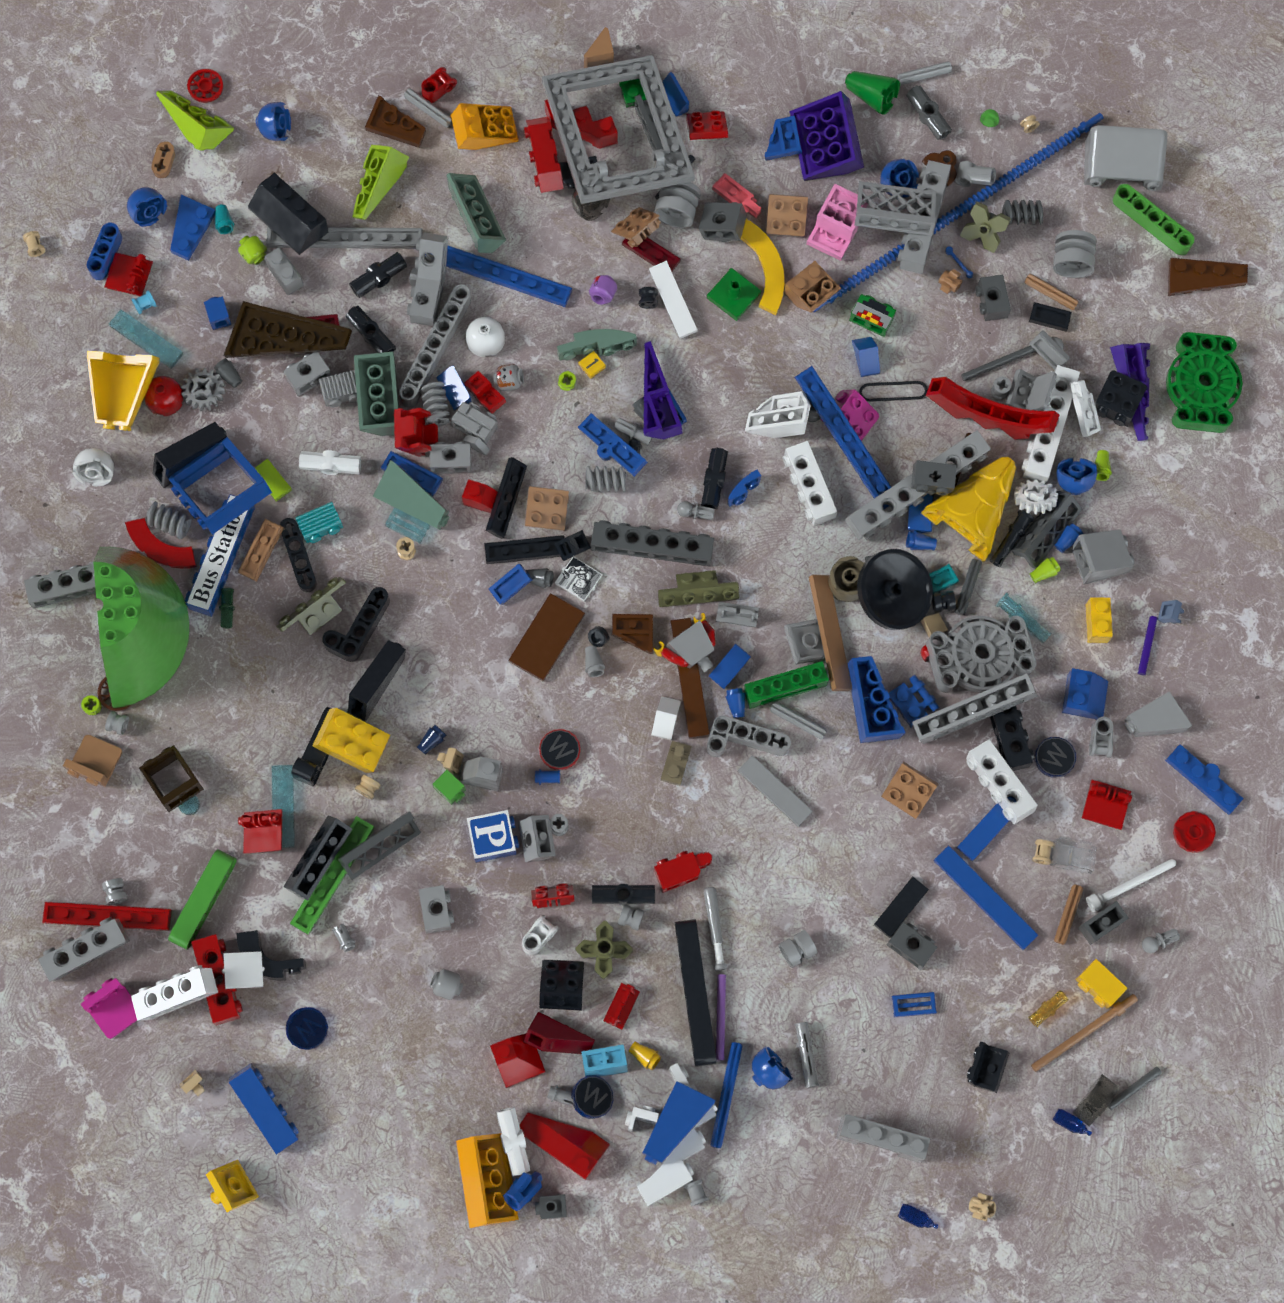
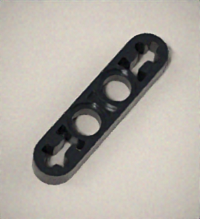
(299, 554)

